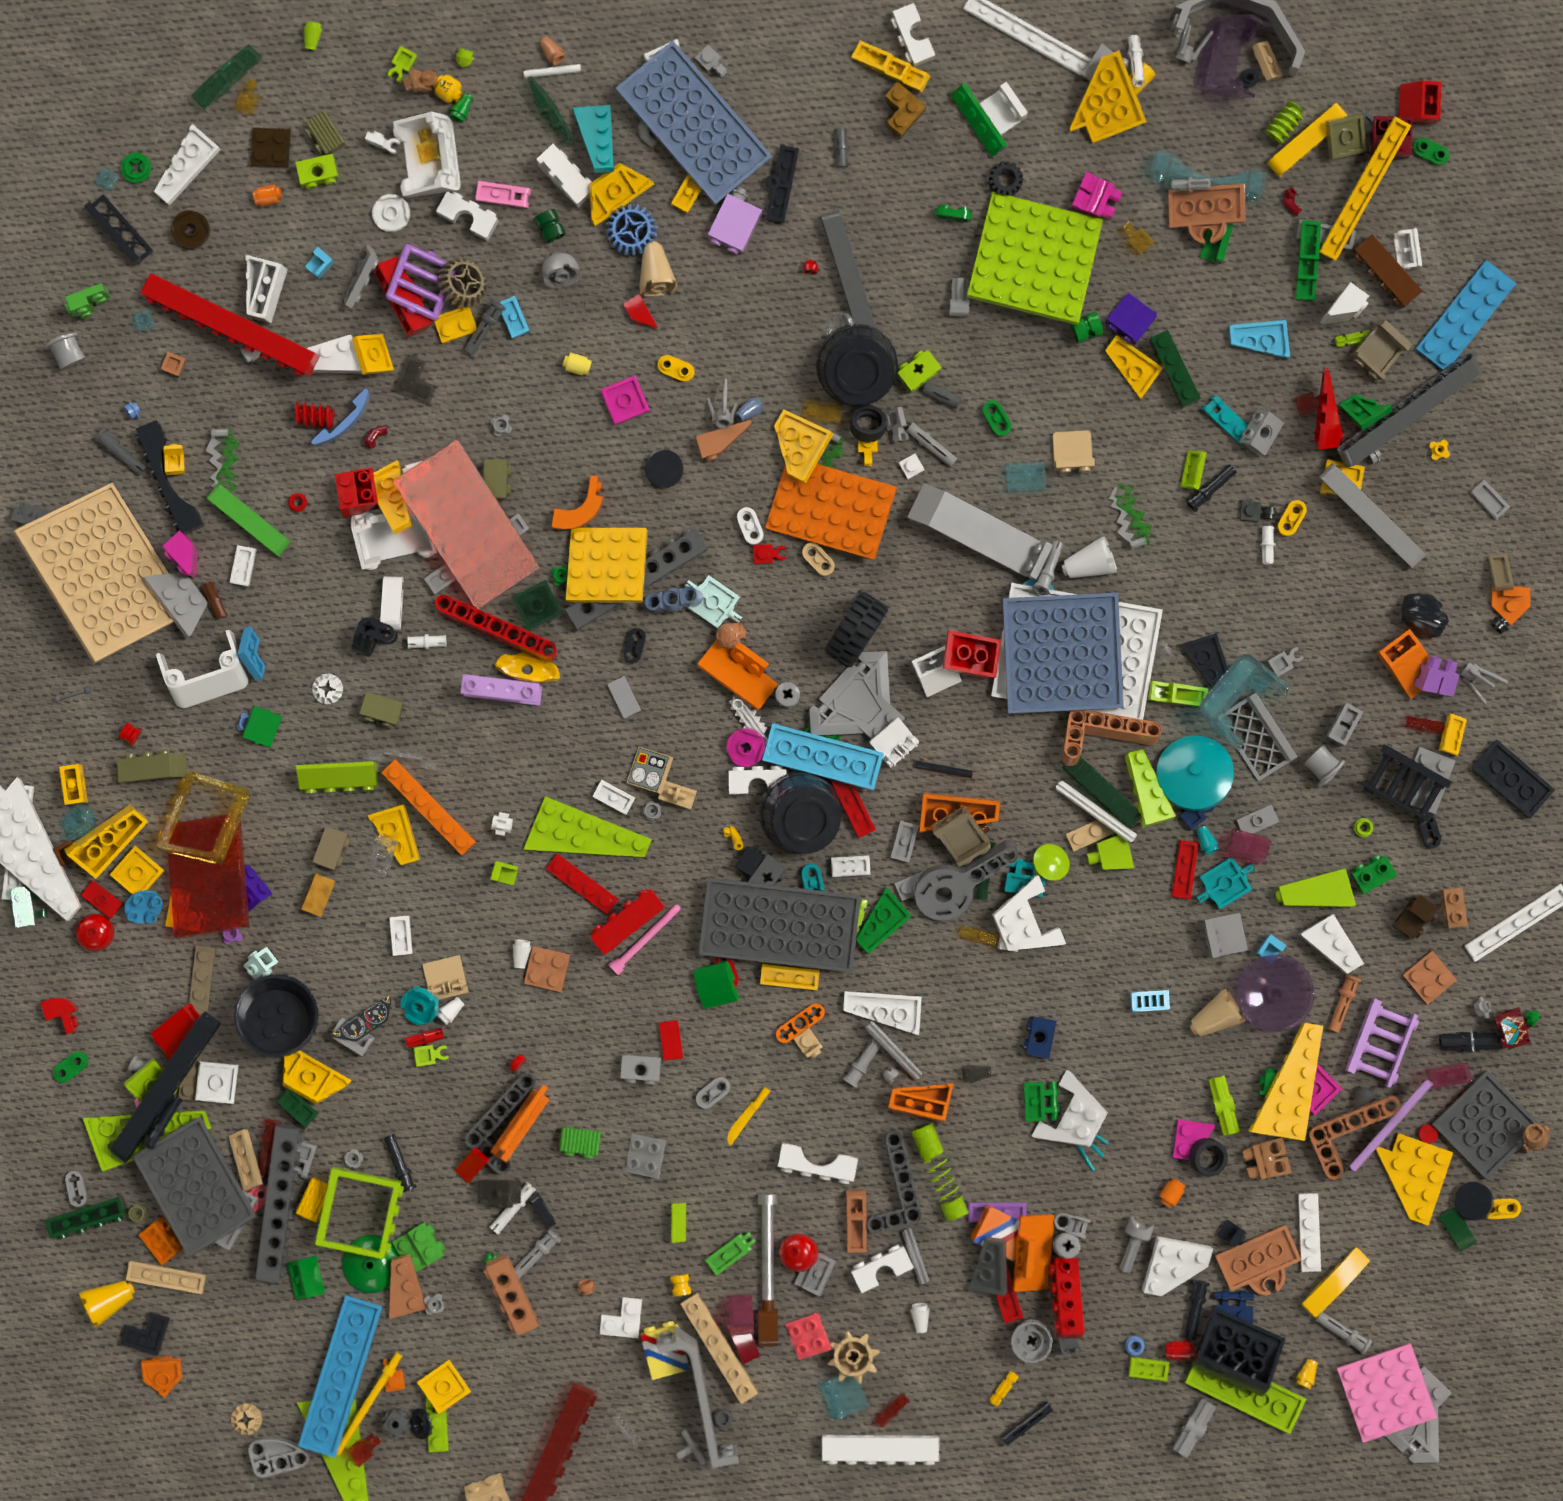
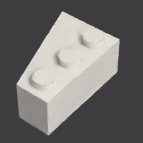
(564, 175)
(1333, 944)

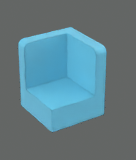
(319, 263)
(1270, 946)

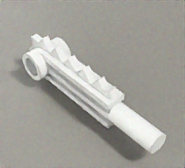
(748, 716)

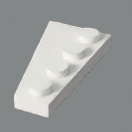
(893, 1010)

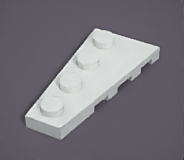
(190, 160)

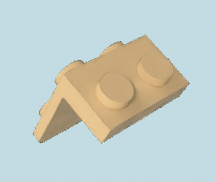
(1073, 451)
(487, 1489)

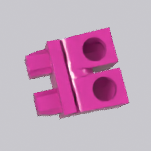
(1094, 196)

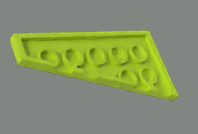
(574, 831)
(105, 1130)
(348, 1477)

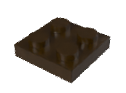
(270, 147)

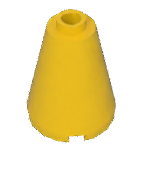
(106, 1300)

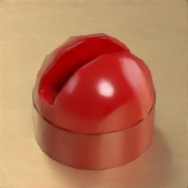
(810, 265)

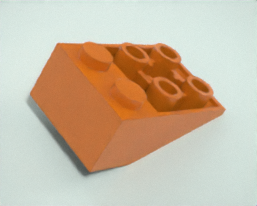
(1404, 660)

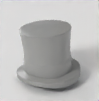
(65, 350)
(1323, 765)

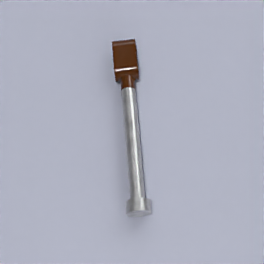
(767, 1315)

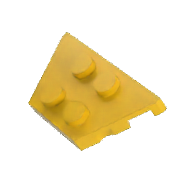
(615, 190)
(311, 1078)

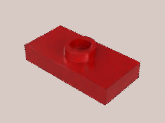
(102, 899)

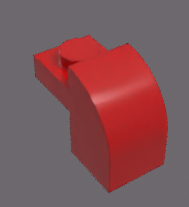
(61, 1008)

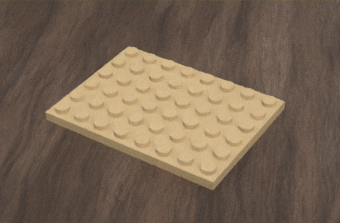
(95, 571)

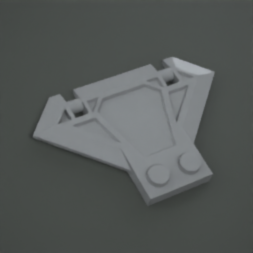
(857, 700)
(1426, 1432)

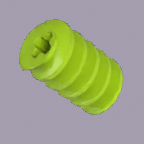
(1284, 122)

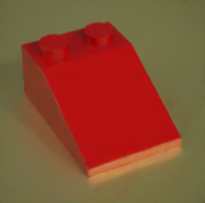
(971, 654)

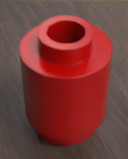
(1179, 1350)

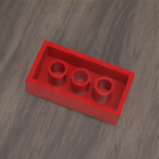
(628, 921)

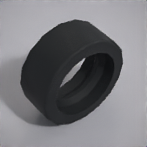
(871, 412)
(1220, 1163)

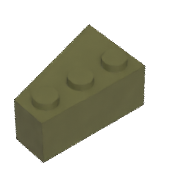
(151, 766)

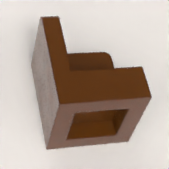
(60, 853)

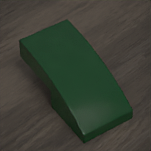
(1457, 1229)

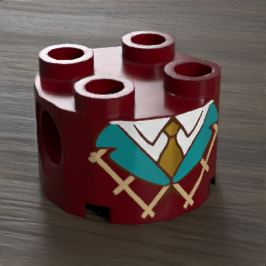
(1513, 1029)

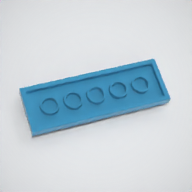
(1465, 316)

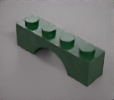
(1179, 377)

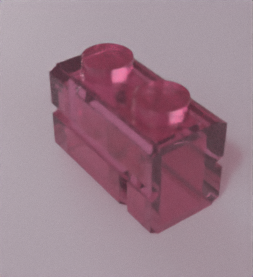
(1449, 1075)

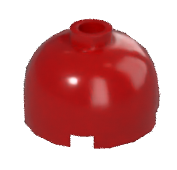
(95, 932)
(798, 1252)

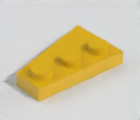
(1134, 365)

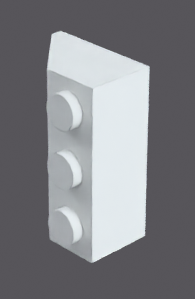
(1347, 305)

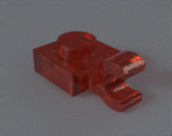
(1306, 403)
(361, 1450)

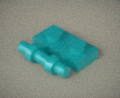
(1016, 880)

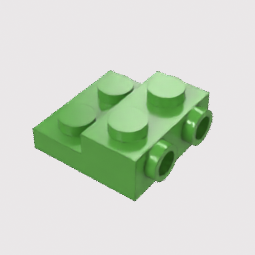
(81, 303)
(421, 1245)

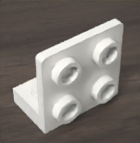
(1004, 109)

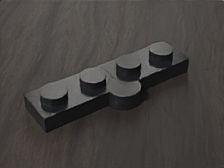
(781, 184)

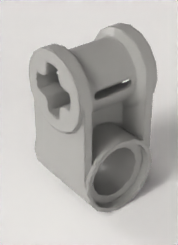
(1074, 1225)

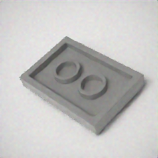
(1438, 764)

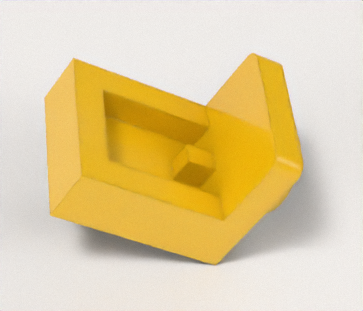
(174, 459)

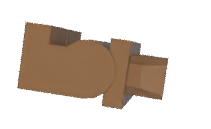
(1265, 1158)

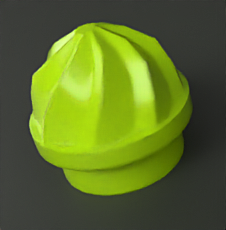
(464, 57)

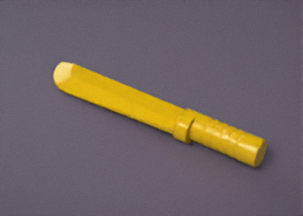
(746, 1116)

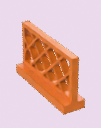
(520, 1124)

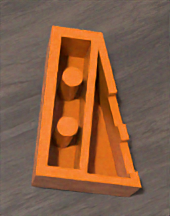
(922, 1102)

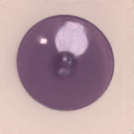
(1275, 993)

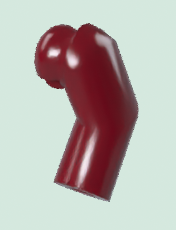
(1289, 201)
(372, 435)

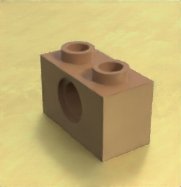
(1453, 907)

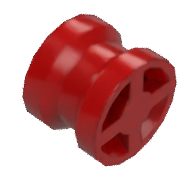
(130, 734)

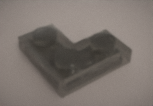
(410, 383)

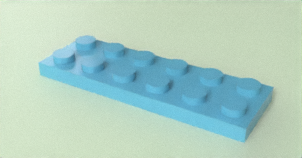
(823, 757)

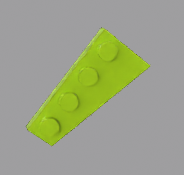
(1151, 799)

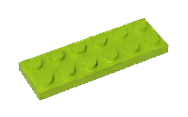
(1277, 1406)

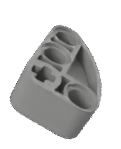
(272, 1450)

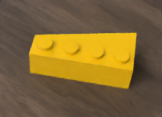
(106, 841)

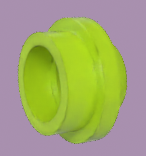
(1368, 823)

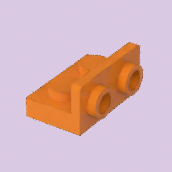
(161, 1240)

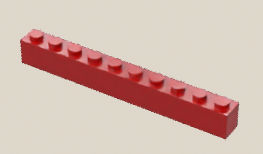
(229, 324)

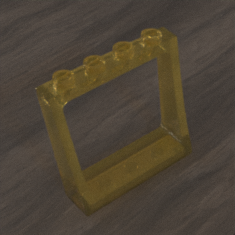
(229, 827)

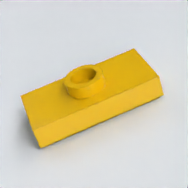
(1452, 734)

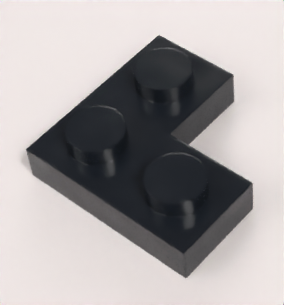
(149, 1339)

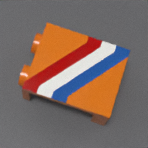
(997, 1225)

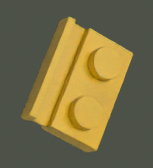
(455, 324)

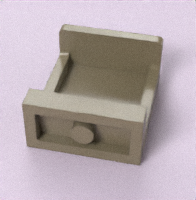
(1380, 349)
(962, 836)

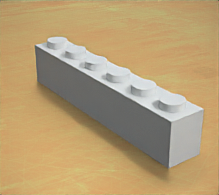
(880, 1448)

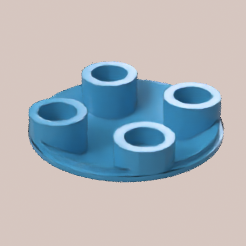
(143, 907)

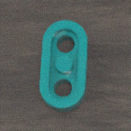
(812, 882)

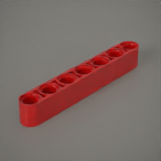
(490, 621)

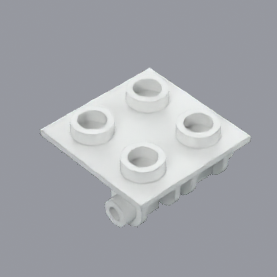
(894, 742)

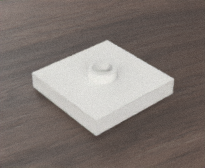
(216, 1082)

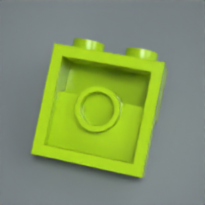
(143, 1079)

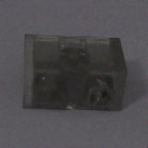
(499, 1192)

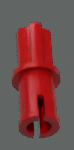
(424, 1038)

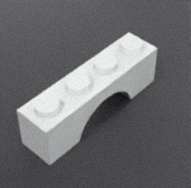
(842, 1167)

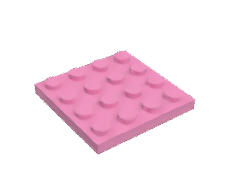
(1386, 1392)

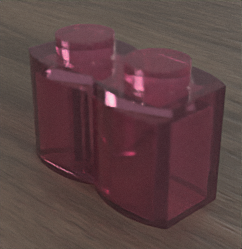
(1248, 846)
(741, 1314)

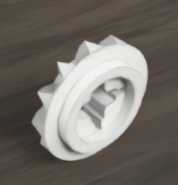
(332, 696)

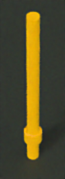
(388, 1371)

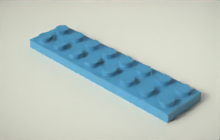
(340, 1376)

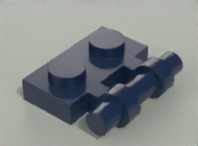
(1242, 1311)

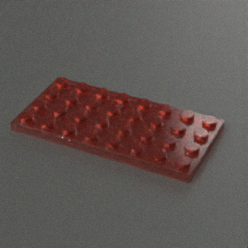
(466, 524)

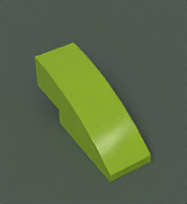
(1176, 693)

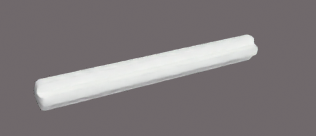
(1096, 811)

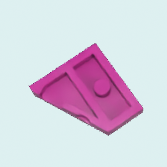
(1187, 1134)

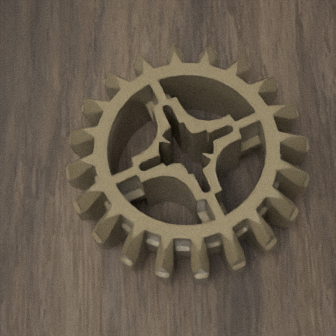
(456, 290)

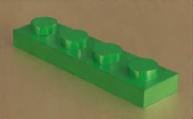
(978, 120)

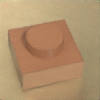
(173, 364)

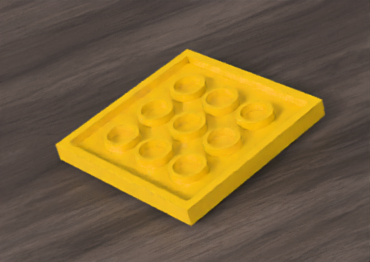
(606, 565)

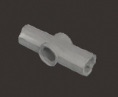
(1194, 1428)

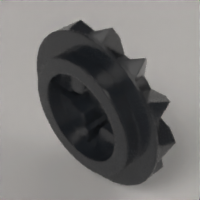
(419, 1416)

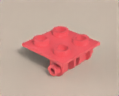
(808, 1336)

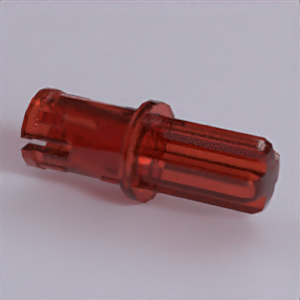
(1424, 724)
(892, 1410)

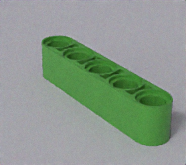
(248, 520)

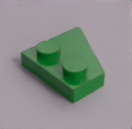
(1364, 411)

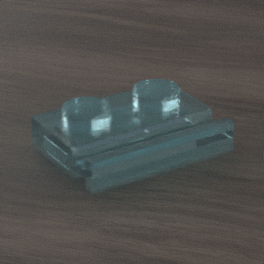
(1026, 477)

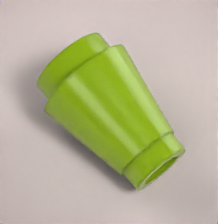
(311, 35)

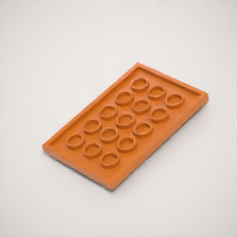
(833, 510)

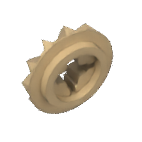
(251, 1411)

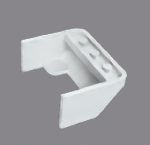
(209, 686)

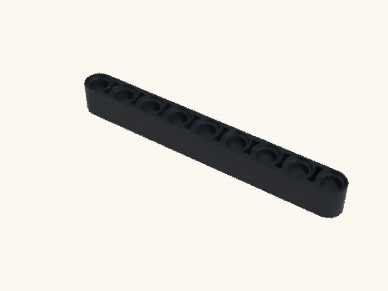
(165, 1086)

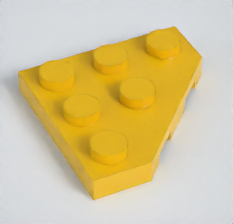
(800, 444)

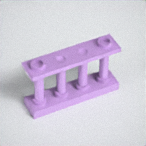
(501, 690)
(1369, 1028)

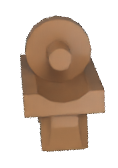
(420, 81)

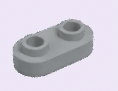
(713, 1093)

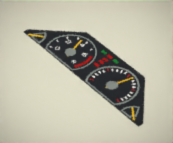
(364, 1022)

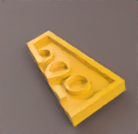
(389, 498)

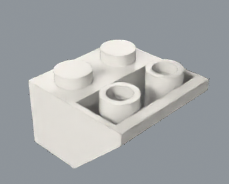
(931, 672)

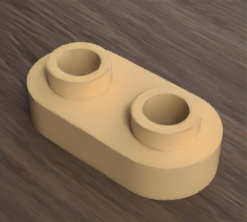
(818, 559)

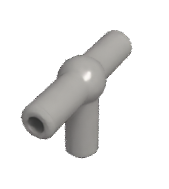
(692, 1447)

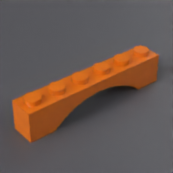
(429, 807)

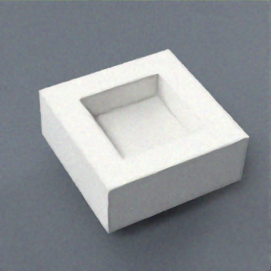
(911, 466)

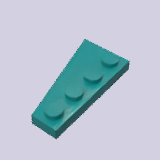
(597, 135)

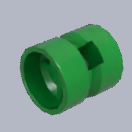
(1088, 327)

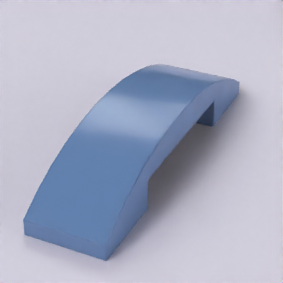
(325, 437)

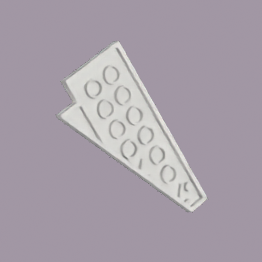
(29, 852)

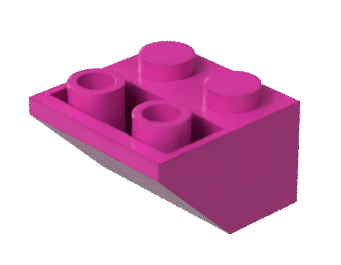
(184, 552)

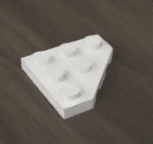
(1173, 1264)

